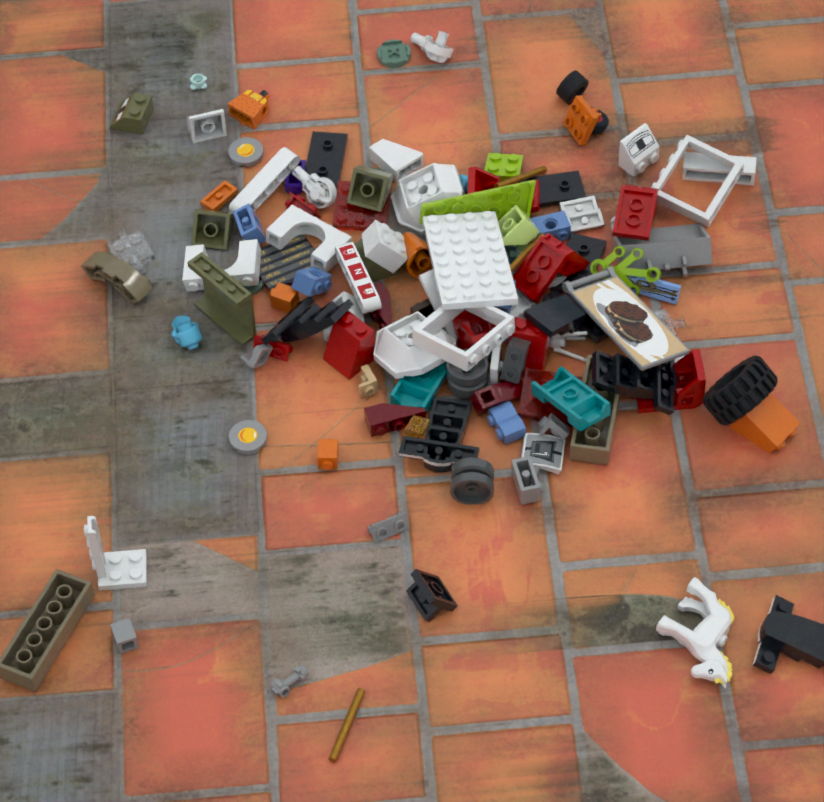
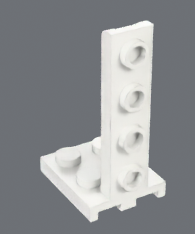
(115, 568)

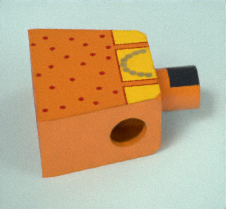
(250, 108)

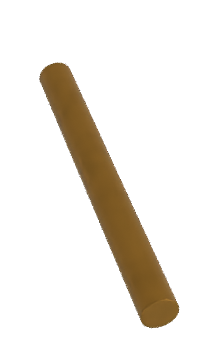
(521, 177)
(521, 257)
(346, 725)

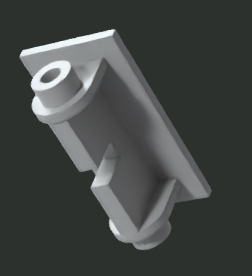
(389, 527)

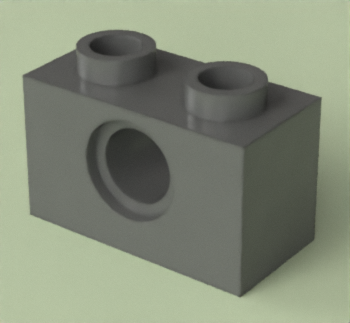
(515, 360)

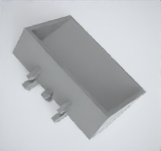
(669, 248)

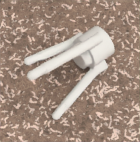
(559, 341)

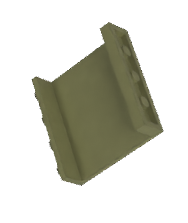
(224, 300)

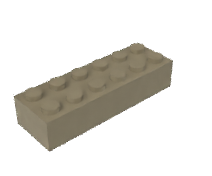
(595, 442)
(45, 630)

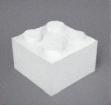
(384, 246)

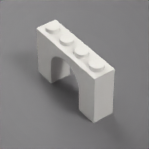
(298, 222)
(244, 270)

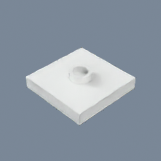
(496, 365)

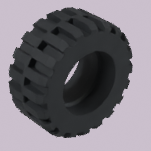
(740, 390)

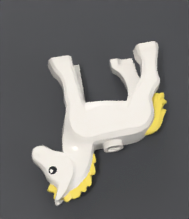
(707, 636)

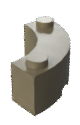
(125, 278)

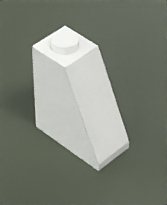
(396, 158)

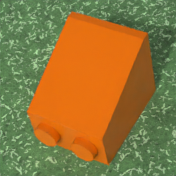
(767, 424)

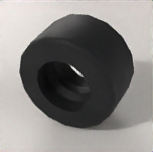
(572, 85)

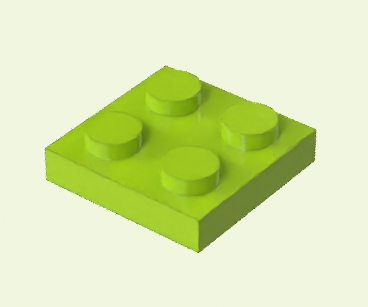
(504, 165)

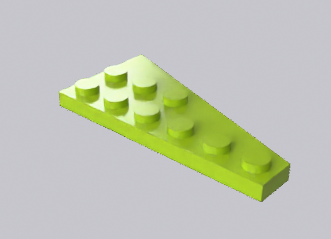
(495, 199)

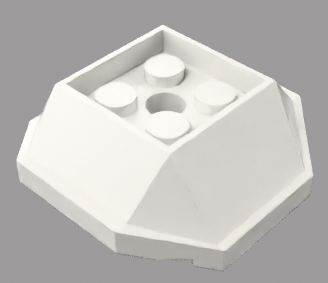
(424, 186)
(399, 355)

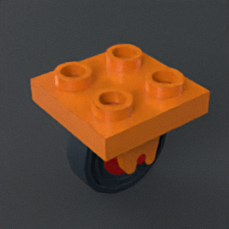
(584, 120)

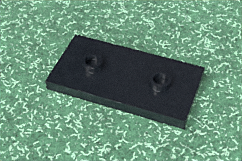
(327, 155)
(559, 187)
(588, 248)

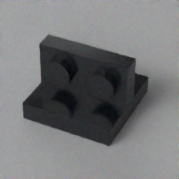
(429, 594)

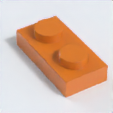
(219, 196)

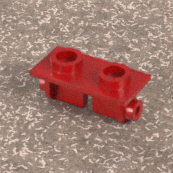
(299, 202)
(279, 351)

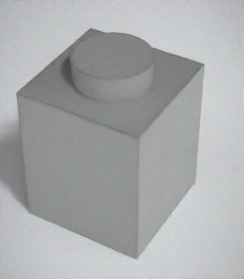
(124, 635)

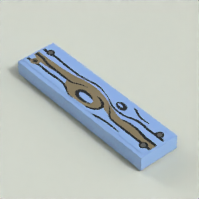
(659, 290)

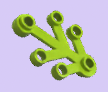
(622, 270)

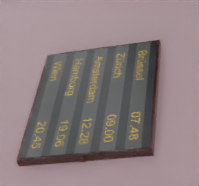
(282, 264)

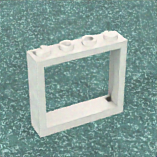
(685, 209)
(424, 336)

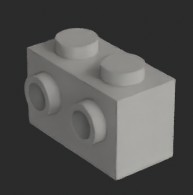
(526, 480)

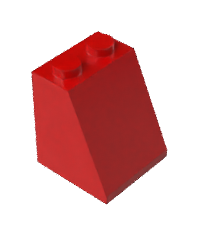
(540, 343)
(350, 345)

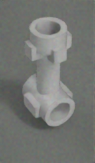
(281, 688)

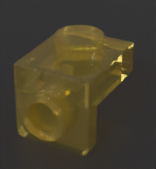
(417, 426)

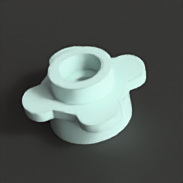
(198, 82)

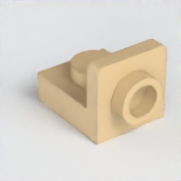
(368, 382)

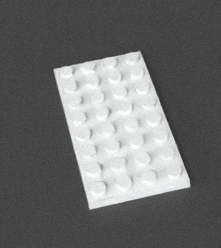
(469, 260)

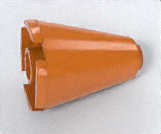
(417, 254)

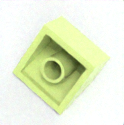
(517, 228)

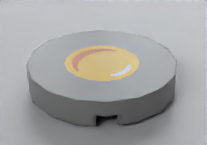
(245, 152)
(248, 437)

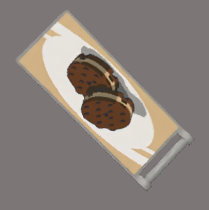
(626, 319)

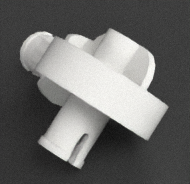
(436, 49)
(314, 191)

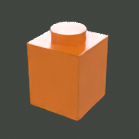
(284, 297)
(327, 454)

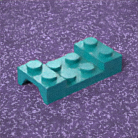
(419, 389)
(573, 398)

